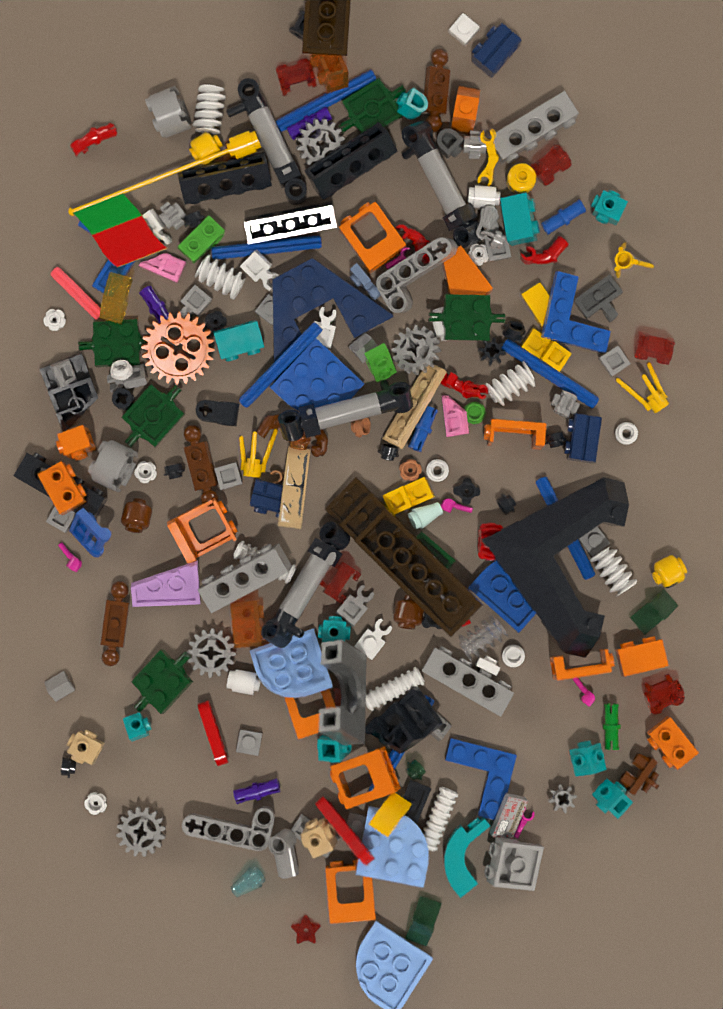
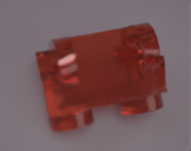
(295, 74)
(550, 164)
(654, 347)
(339, 581)
(663, 694)

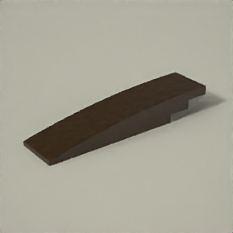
(326, 27)
(403, 557)

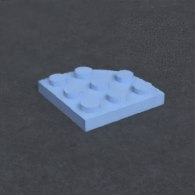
(292, 669)
(399, 857)
(389, 966)

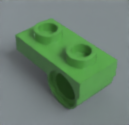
(202, 239)
(380, 362)

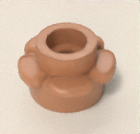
(361, 427)
(414, 475)

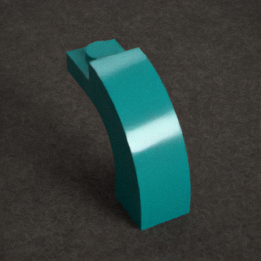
(454, 854)

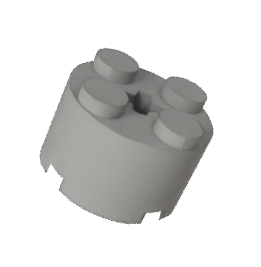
(169, 112)
(113, 465)

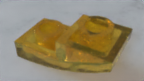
(114, 297)

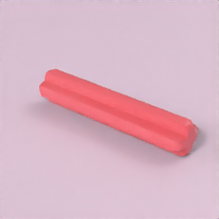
(76, 292)

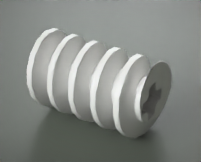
(208, 108)
(220, 277)
(511, 384)
(613, 570)

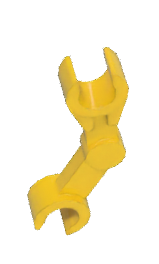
(493, 157)

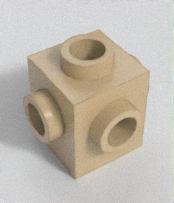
(93, 747)
(319, 837)

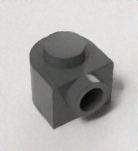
(449, 143)

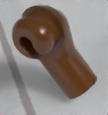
(270, 422)
(321, 444)

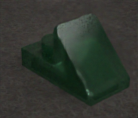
(654, 612)
(423, 920)

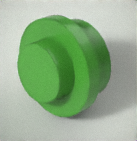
(475, 412)

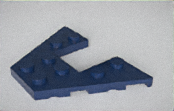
(310, 287)

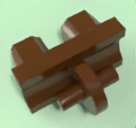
(634, 783)

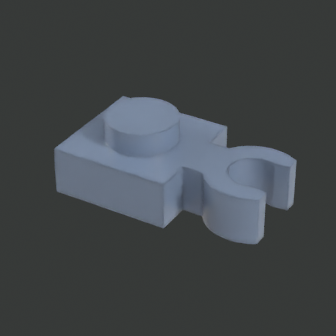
(359, 278)

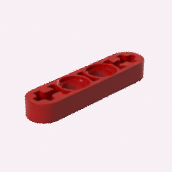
(345, 831)

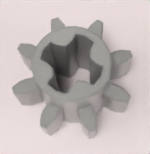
(474, 145)
(172, 215)
(565, 404)
(563, 805)

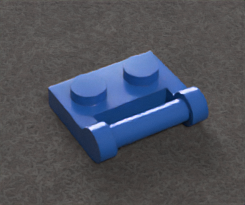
(84, 528)

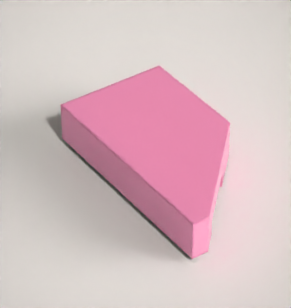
(165, 266)
(455, 418)

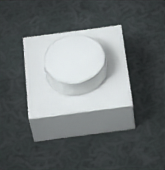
(464, 29)
(488, 664)

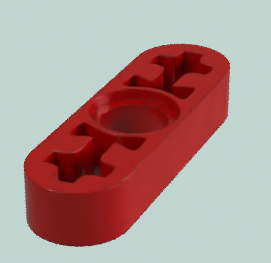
(213, 733)

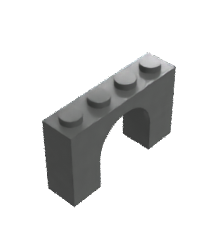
(345, 722)

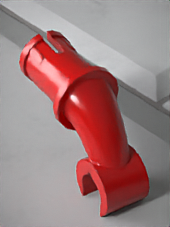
(94, 136)
(418, 239)
(547, 256)
(467, 388)

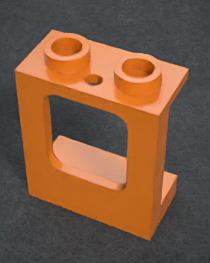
(382, 251)
(537, 429)
(186, 539)
(561, 673)
(309, 725)
(381, 772)
(348, 911)

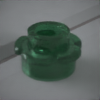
(415, 770)

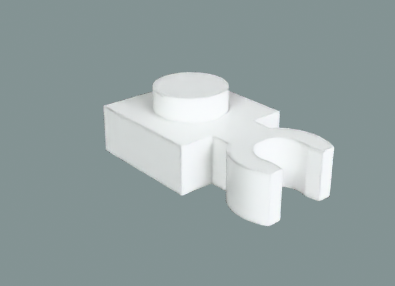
(156, 226)
(257, 267)
(328, 330)
(371, 642)

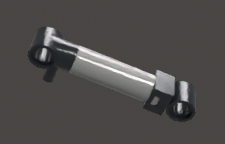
(271, 139)
(458, 213)
(311, 420)
(323, 555)

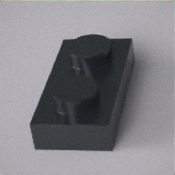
(417, 795)

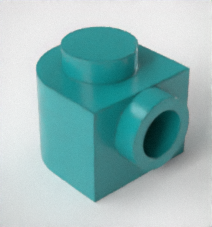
(412, 104)
(137, 726)

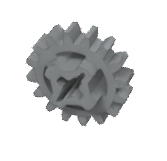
(321, 134)
(425, 351)
(211, 663)
(131, 829)

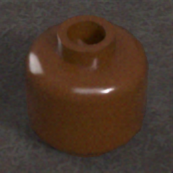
(136, 515)
(408, 613)

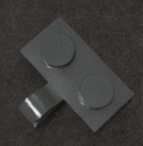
(599, 298)

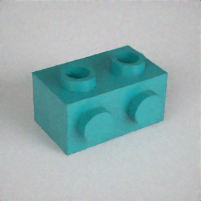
(519, 219)
(238, 340)

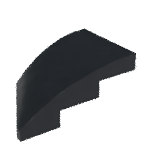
(73, 399)
(405, 722)

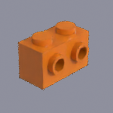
(76, 443)
(62, 487)
(641, 657)
(672, 743)

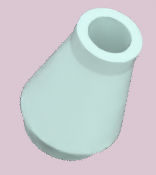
(422, 516)

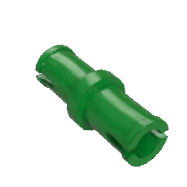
(611, 726)

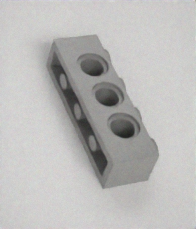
(558, 105)
(216, 597)
(495, 703)

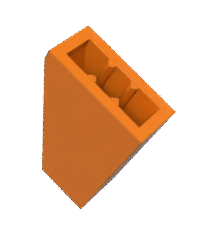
(465, 109)
(464, 276)

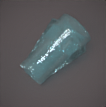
(249, 881)

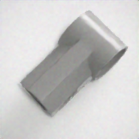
(284, 853)

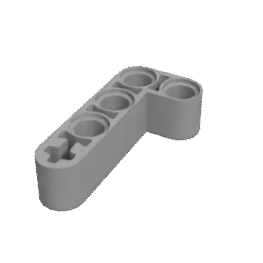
(418, 269)
(227, 826)

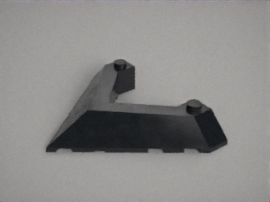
(528, 551)

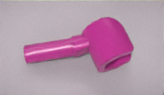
(400, 258)
(448, 504)
(74, 563)
(588, 697)
(522, 823)

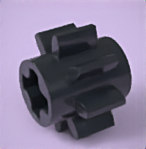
(497, 348)

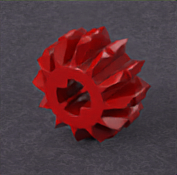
(487, 530)

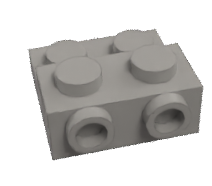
(513, 864)

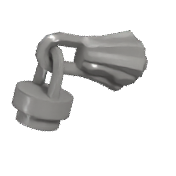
(488, 217)

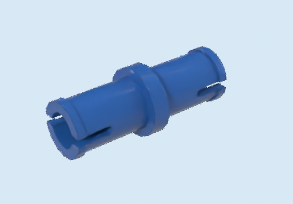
(563, 217)
(423, 429)

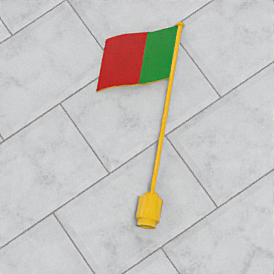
(119, 224)

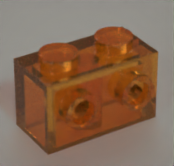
(331, 71)
(247, 623)

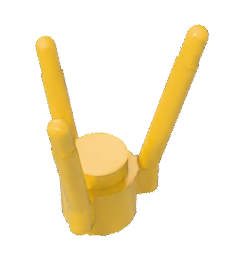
(626, 260)
(657, 398)
(253, 467)

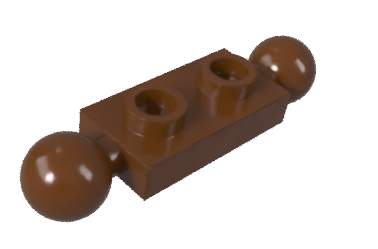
(437, 88)
(200, 464)
(115, 623)

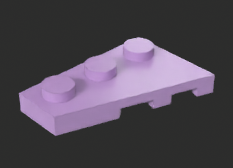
(168, 588)

